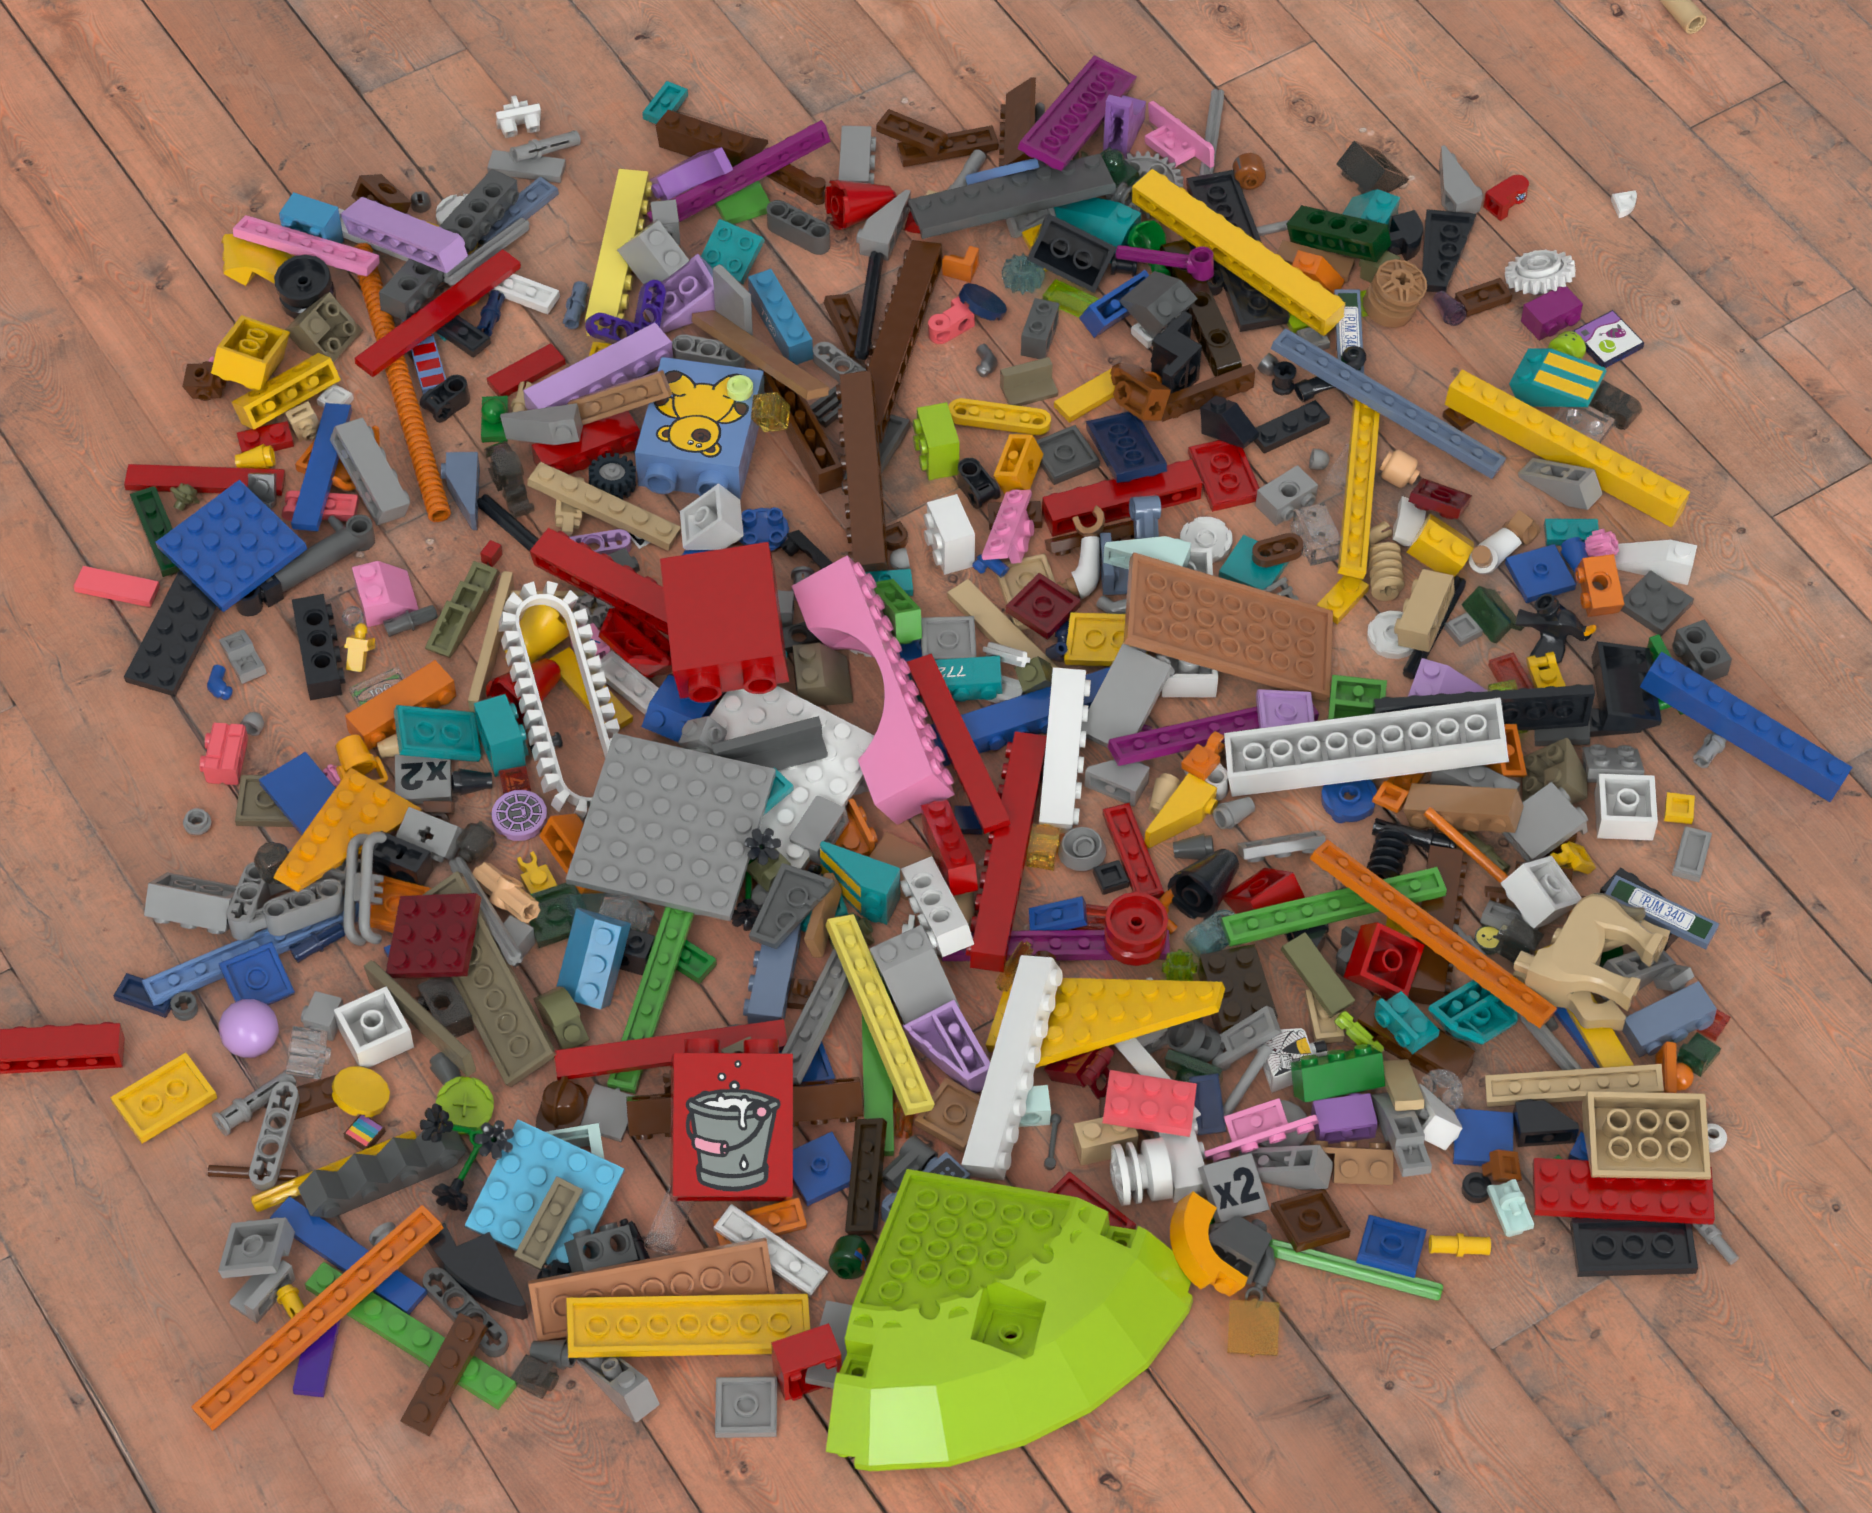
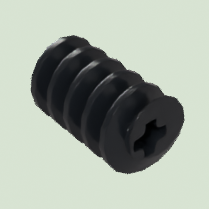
(1389, 853)

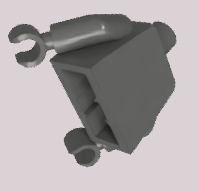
(1245, 1249)

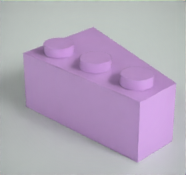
(950, 1045)

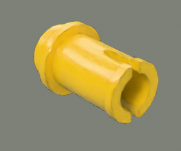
(290, 1300)

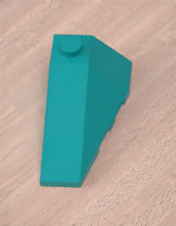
(1101, 218)

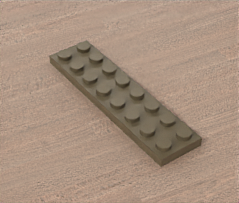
(498, 1001)

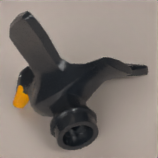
(1554, 625)

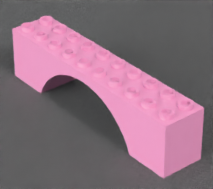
(902, 760)

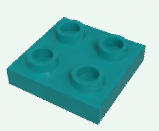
(733, 249)

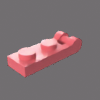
(340, 505)

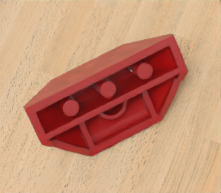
(637, 643)

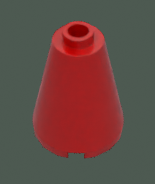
(855, 201)
(546, 677)

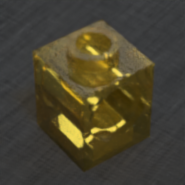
(770, 412)
(1043, 847)

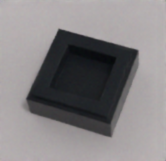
(1111, 877)

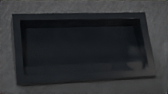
(1618, 678)

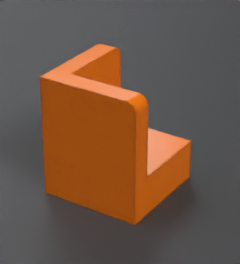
(961, 267)

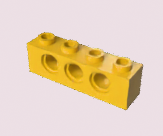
(286, 391)

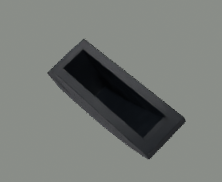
(479, 1271)

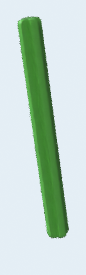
(1351, 1269)

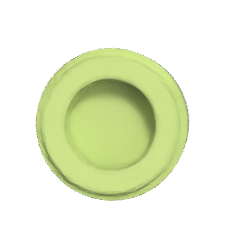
(740, 388)

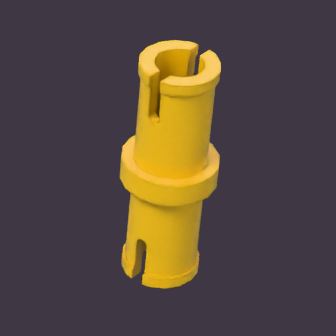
(1459, 1245)

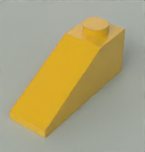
(1183, 810)

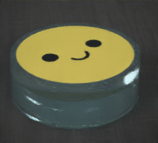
(1486, 939)

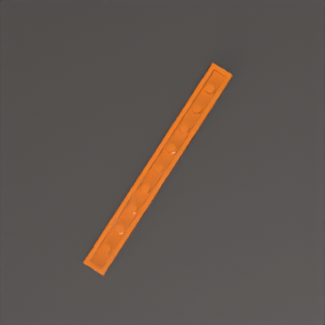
(1433, 934)
(316, 1318)

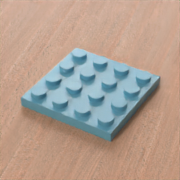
(523, 1180)

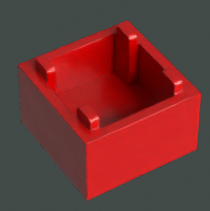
(800, 1351)

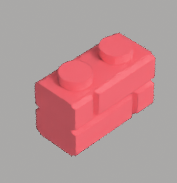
(224, 753)

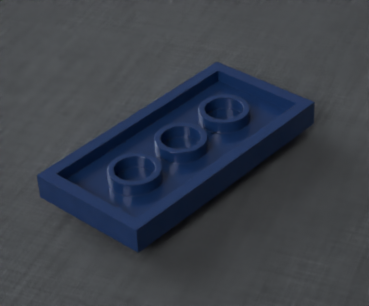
(1126, 446)

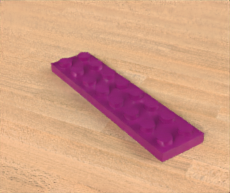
(1075, 113)

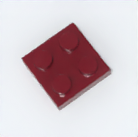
(1439, 498)
(1043, 606)

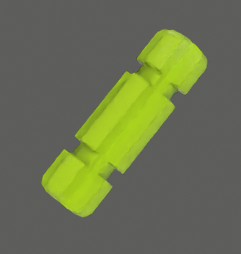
(1356, 1031)

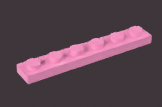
(301, 243)

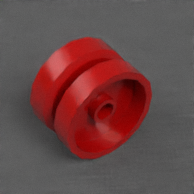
(1135, 928)

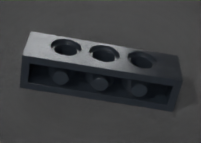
(317, 646)

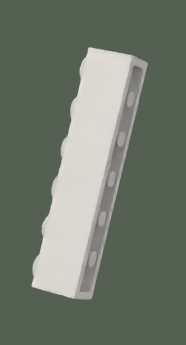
(1063, 747)

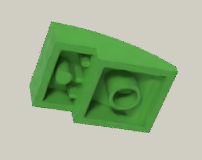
(1354, 696)

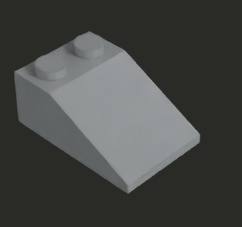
(912, 974)

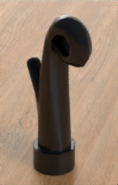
(1309, 388)

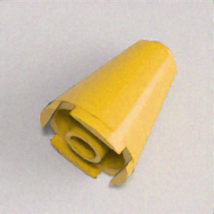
(542, 630)

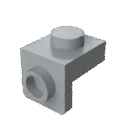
(701, 732)

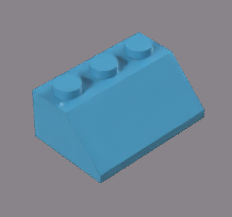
(593, 958)

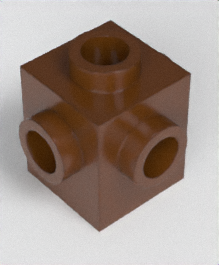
(201, 383)

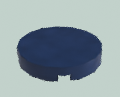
(982, 302)

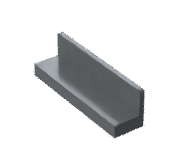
(778, 746)

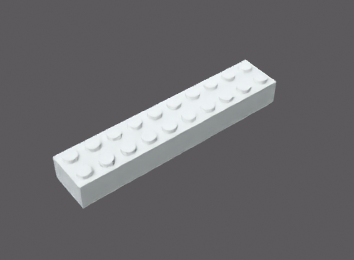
(1366, 747)

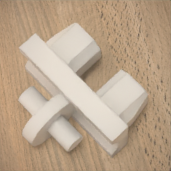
(517, 114)

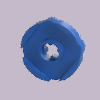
(1349, 810)

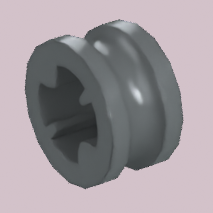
(1123, 194)
(180, 998)

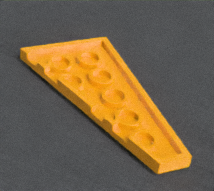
(352, 809)

